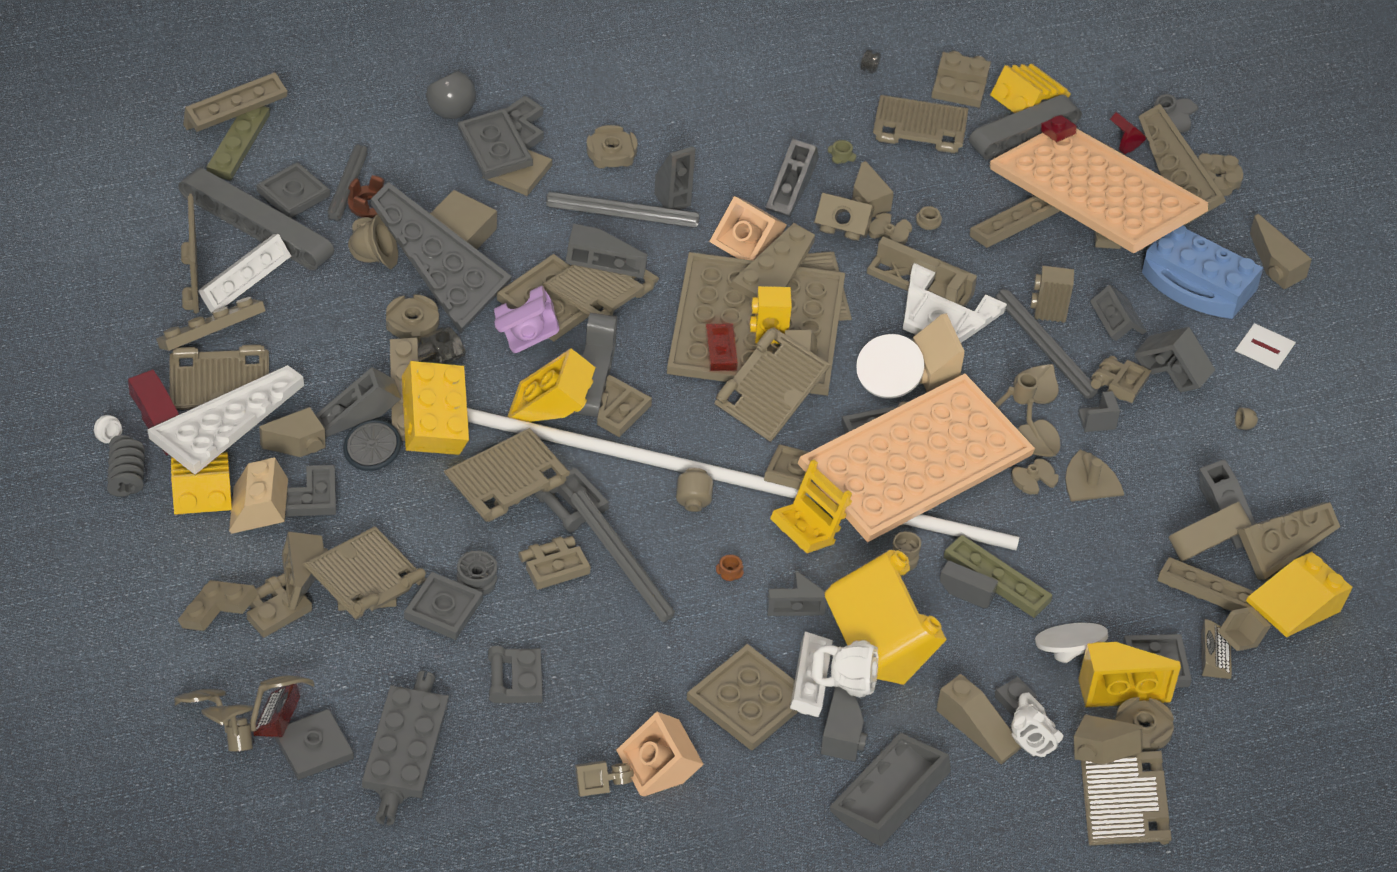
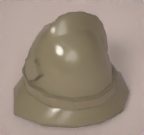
(374, 243)

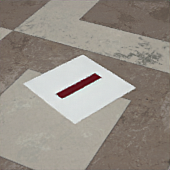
(1265, 346)

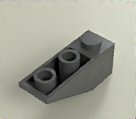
(1222, 490)

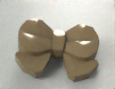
(882, 227)
(1027, 478)

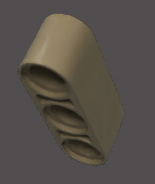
(1209, 531)

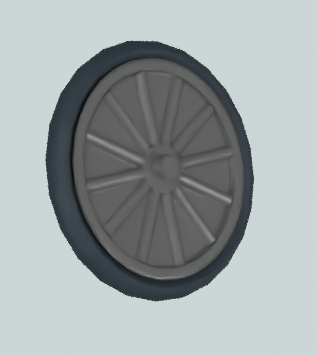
(372, 445)

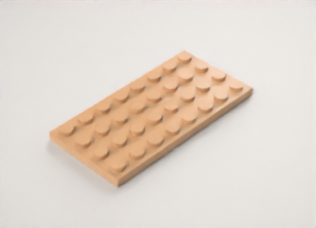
(1100, 188)
(919, 455)

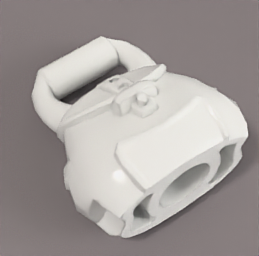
(851, 668)
(1033, 728)

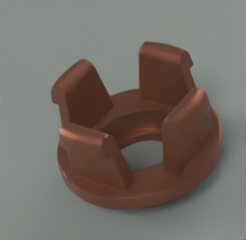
(360, 194)

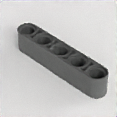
(1020, 127)

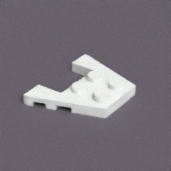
(925, 307)

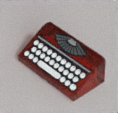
(278, 712)

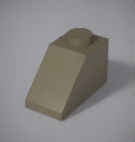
(872, 190)
(294, 434)
(1106, 740)

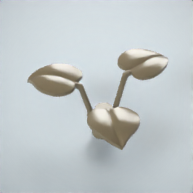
(1041, 387)
(237, 729)

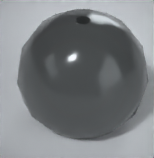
(451, 95)

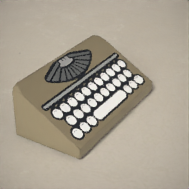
(1215, 652)

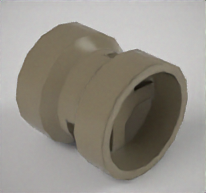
(908, 544)

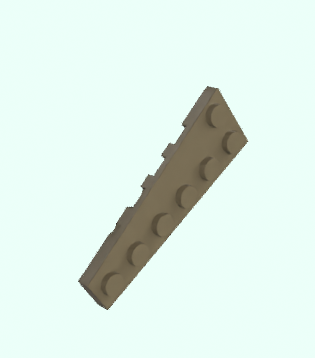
(1176, 158)

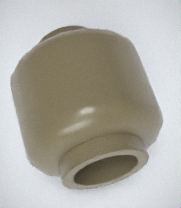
(694, 489)

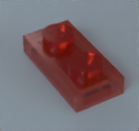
(721, 347)

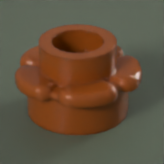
(730, 568)

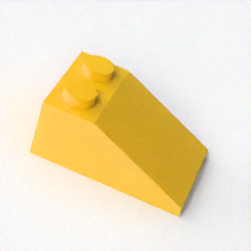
(553, 389)
(1301, 595)
(1121, 672)

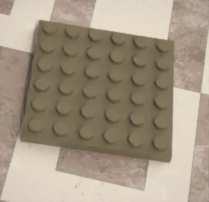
(711, 300)

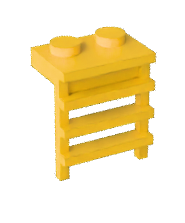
(1025, 87)
(201, 491)
(805, 520)

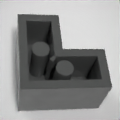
(1179, 355)

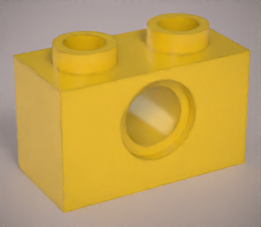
(771, 310)

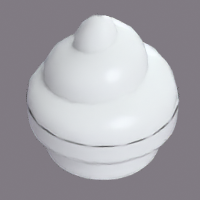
(107, 428)

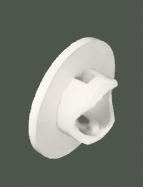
(890, 366)
(1070, 639)

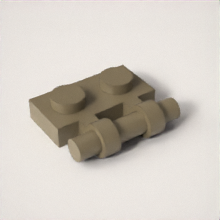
(1123, 379)
(557, 567)
(275, 612)

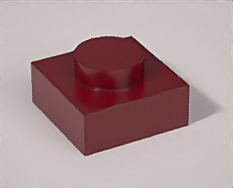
(1058, 128)

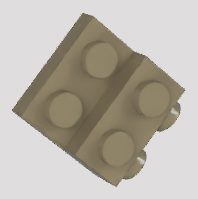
(961, 79)

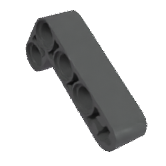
(600, 353)

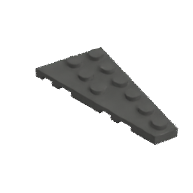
(450, 266)

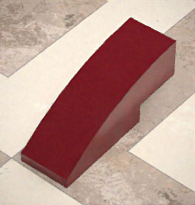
(151, 399)

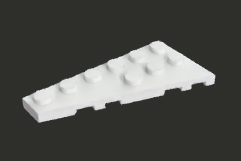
(211, 428)

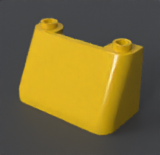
(878, 609)

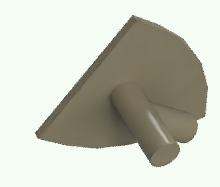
(1090, 478)

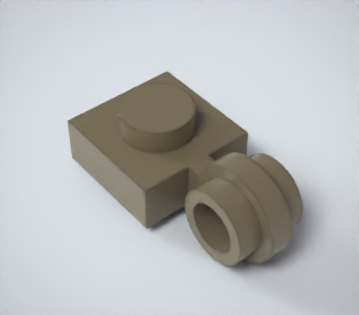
(594, 777)

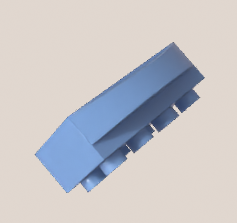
(1201, 273)

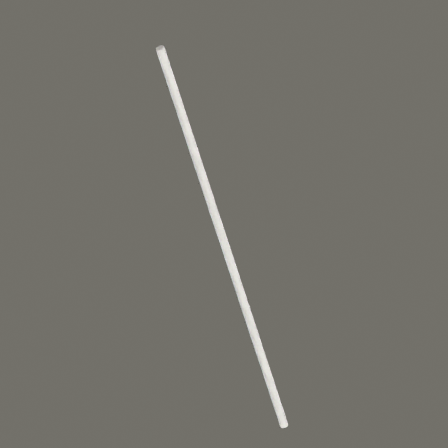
(717, 473)

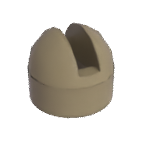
(1245, 418)

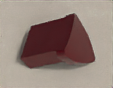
(1132, 136)

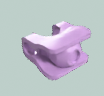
(528, 323)

